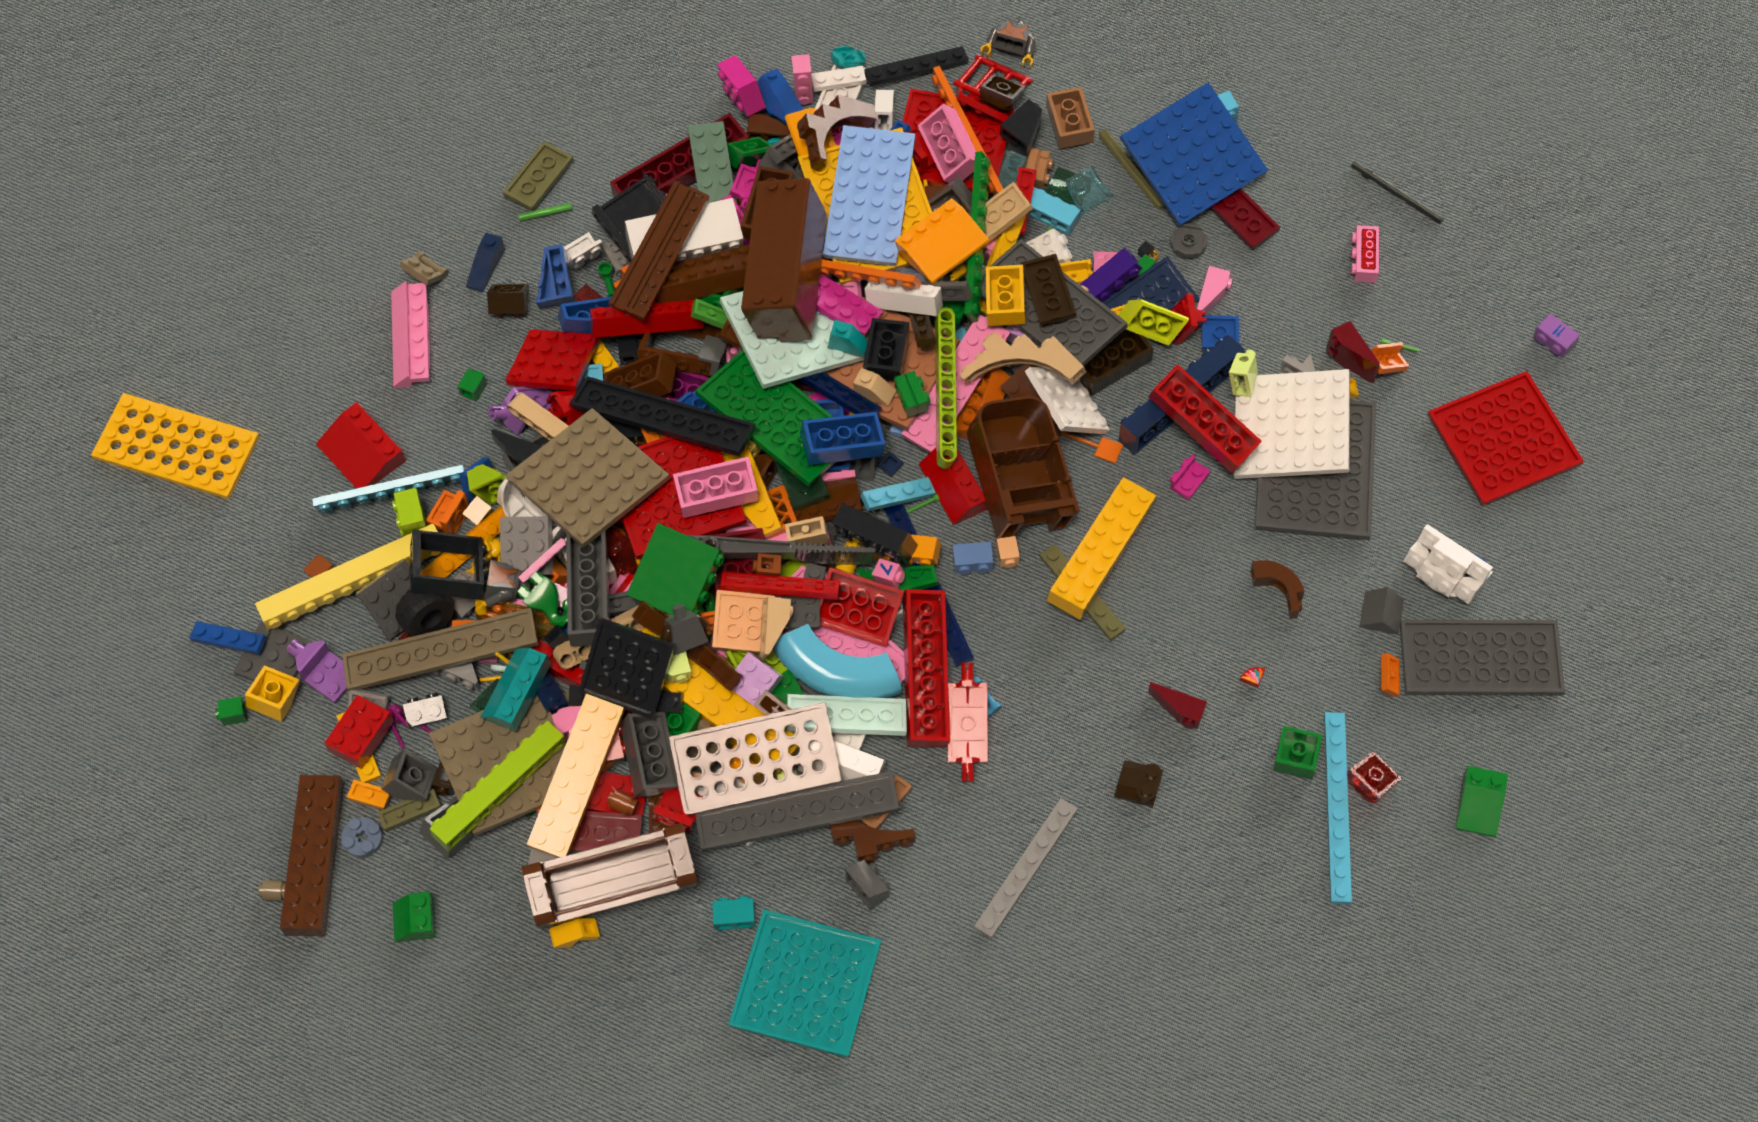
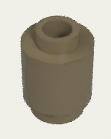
(272, 890)

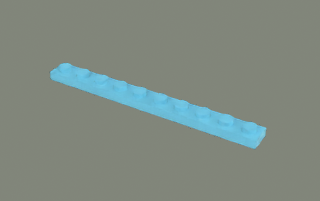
(1337, 808)

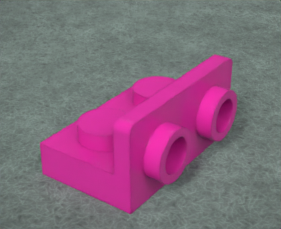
(1189, 478)

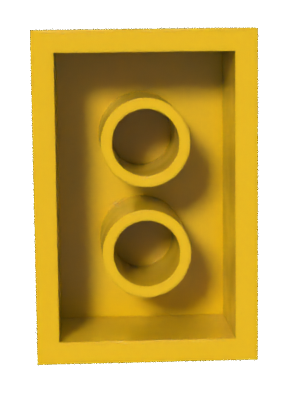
(1005, 295)

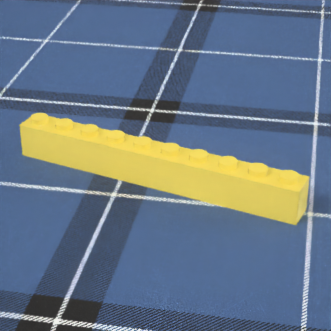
(336, 582)

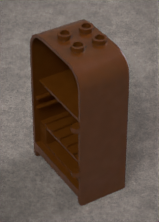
(1012, 452)

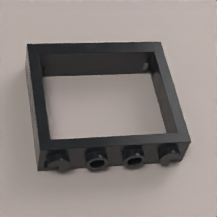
(453, 544)

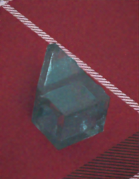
(1011, 167)

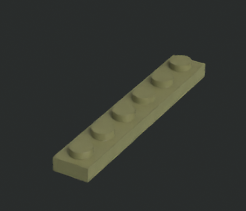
(1098, 610)

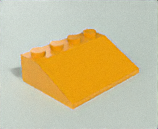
(941, 241)

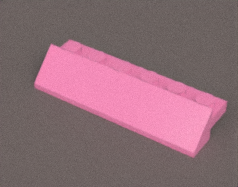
(410, 334)

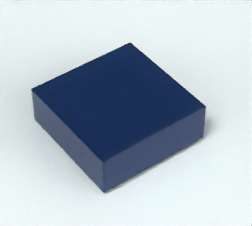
(890, 464)

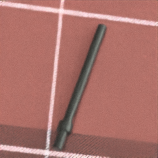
(1369, 173)

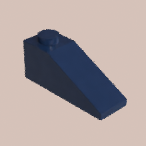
(485, 261)

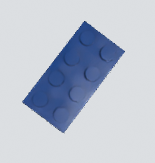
(842, 438)

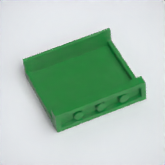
(675, 571)

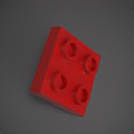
(1187, 308)

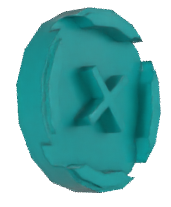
(847, 57)

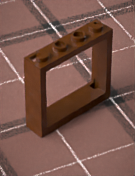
(684, 361)

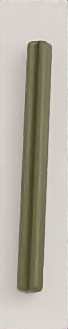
(1131, 168)

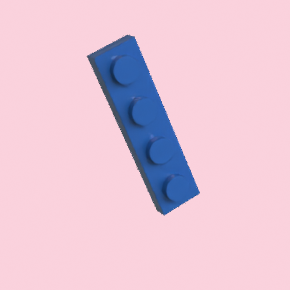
(227, 638)

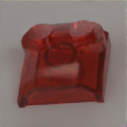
(621, 552)
(1373, 777)

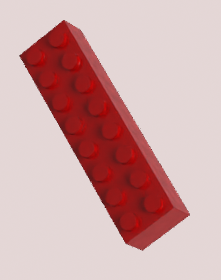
(926, 668)

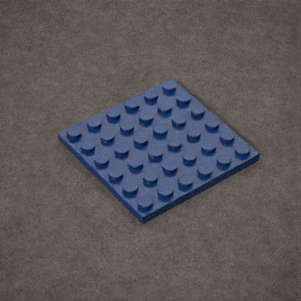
(1193, 154)

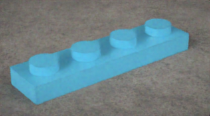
(897, 494)

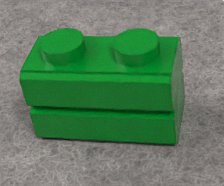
(911, 393)

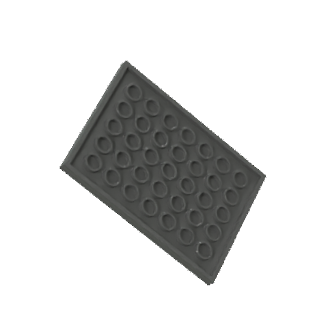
(1326, 502)

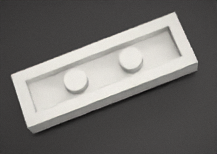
(838, 78)

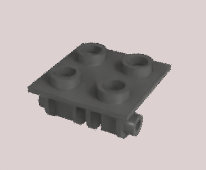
(804, 612)

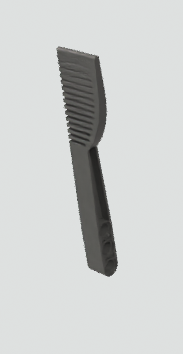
(749, 548)

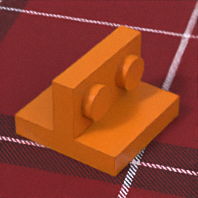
(448, 512)

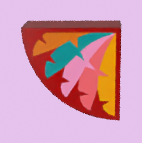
(1253, 676)

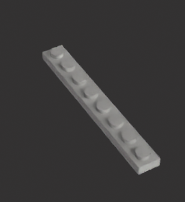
(1025, 868)

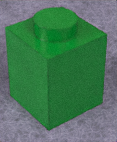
(472, 384)
(231, 711)

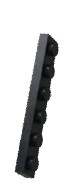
(915, 66)
(667, 703)

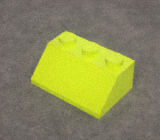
(1152, 321)

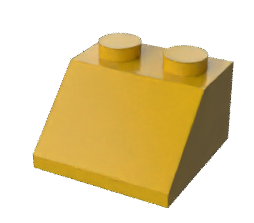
(272, 693)

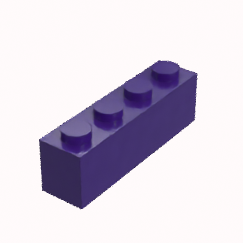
(1112, 275)

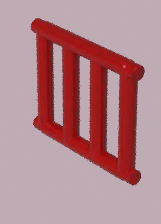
(994, 66)

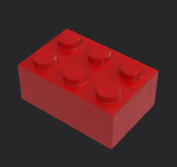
(359, 732)

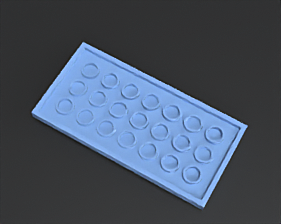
(869, 195)

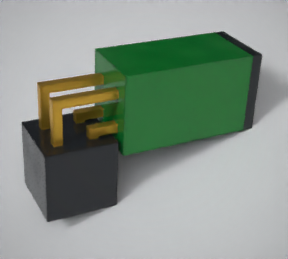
(1145, 251)

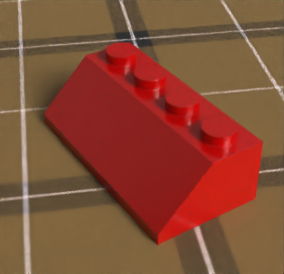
(955, 487)

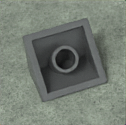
(1382, 611)

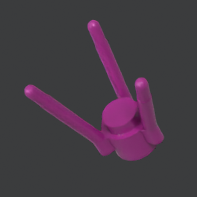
(399, 717)

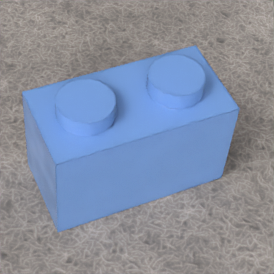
(972, 557)

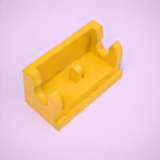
(1077, 270)

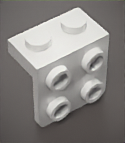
(1052, 243)
(582, 250)

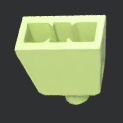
(1246, 366)

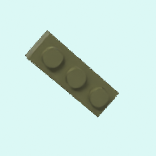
(408, 811)

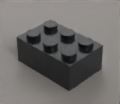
(887, 348)

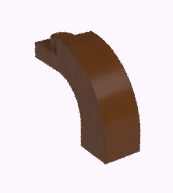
(1281, 577)

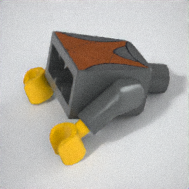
(1013, 38)
(500, 586)

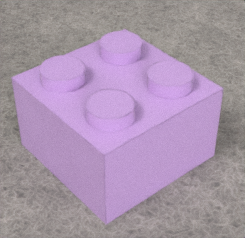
(755, 678)

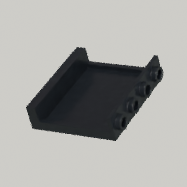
(634, 202)

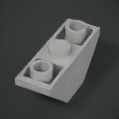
(462, 674)

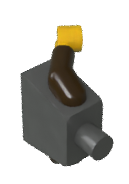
(685, 629)

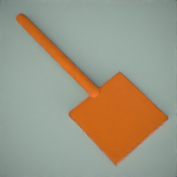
(1106, 449)

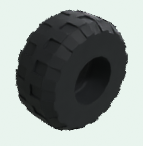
(423, 612)

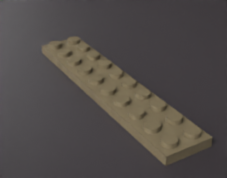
(439, 649)

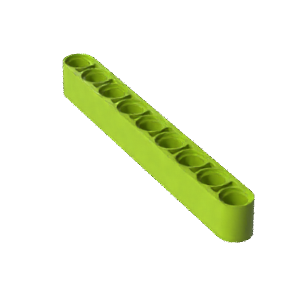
(942, 395)

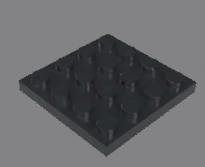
(627, 667)

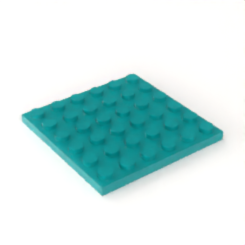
(805, 983)

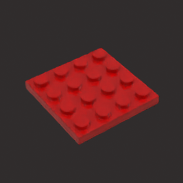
(552, 360)

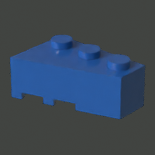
(555, 280)

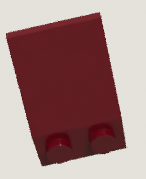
(1352, 352)

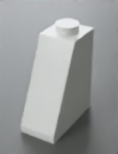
(884, 109)

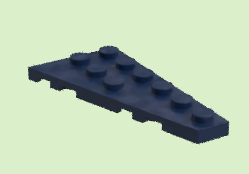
(1157, 285)

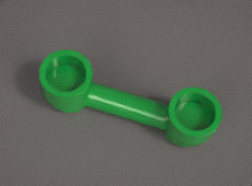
(606, 273)

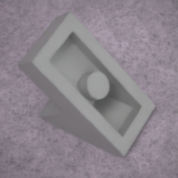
(1292, 365)

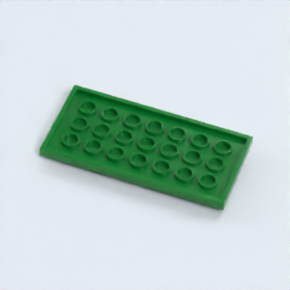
(774, 410)

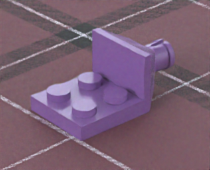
(501, 412)
(319, 668)

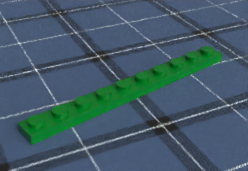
(978, 214)

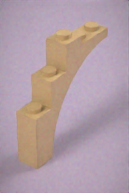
(1023, 351)

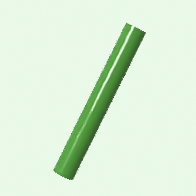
(544, 212)

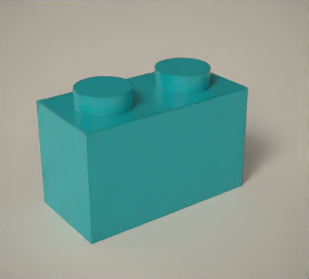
(733, 913)

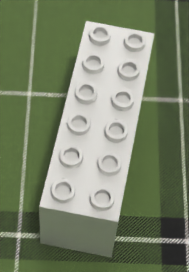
(714, 231)

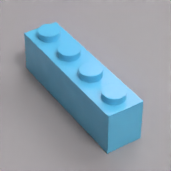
(1054, 211)

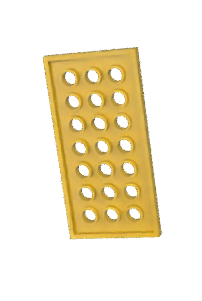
(172, 472)

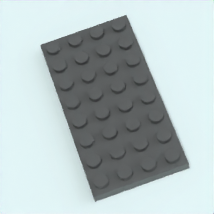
(1083, 335)
(1482, 657)

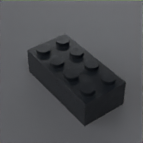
(874, 533)

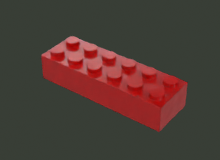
(1204, 418)

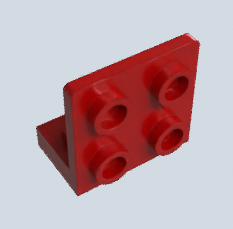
(671, 811)

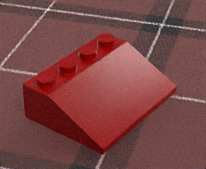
(360, 448)
(863, 607)

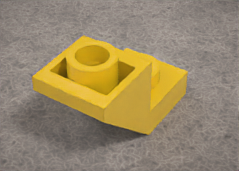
(571, 932)

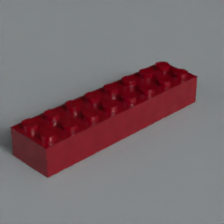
(674, 162)

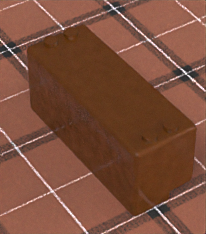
(784, 260)

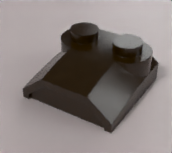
(1000, 92)
(1139, 783)

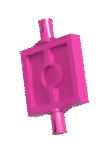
(743, 183)

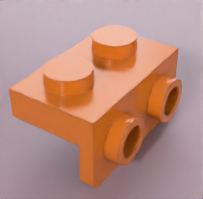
(1390, 358)

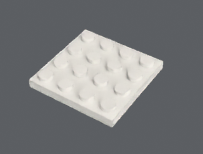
(1067, 403)

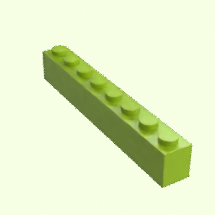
(497, 785)

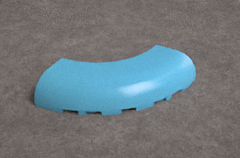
(833, 671)

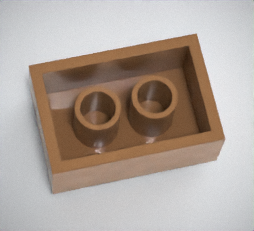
(1070, 117)

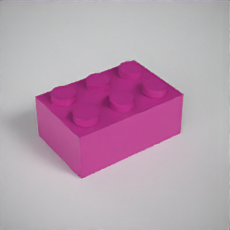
(740, 86)

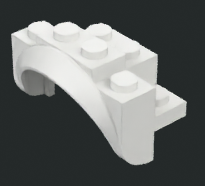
(517, 506)
(1447, 565)

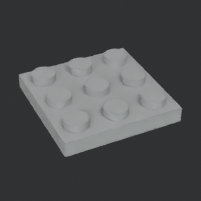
(525, 541)

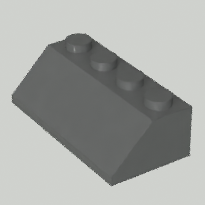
(649, 754)

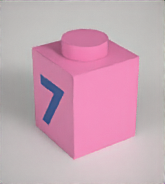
(888, 573)

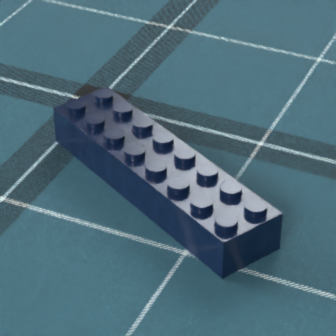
(1150, 420)

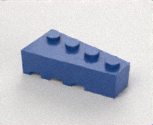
(576, 315)

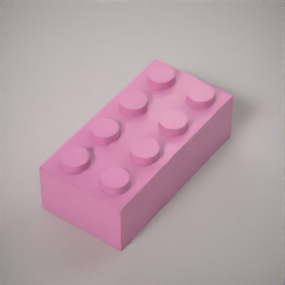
(948, 143)
(715, 487)

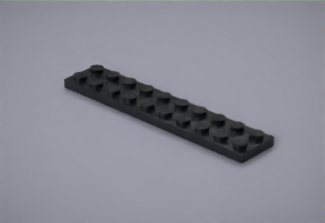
(663, 416)

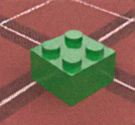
(1297, 752)

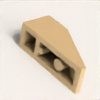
(775, 616)

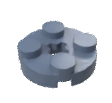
(355, 828)

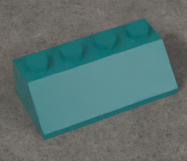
(516, 688)

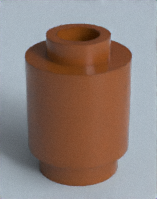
(622, 802)

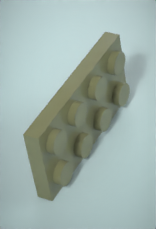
(538, 176)

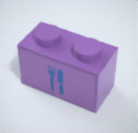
(1556, 335)

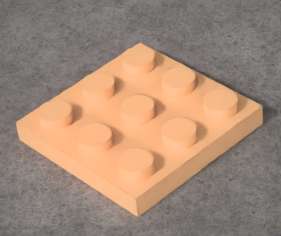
(737, 621)

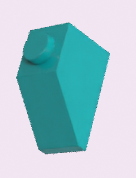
(847, 339)

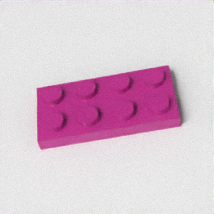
(845, 306)

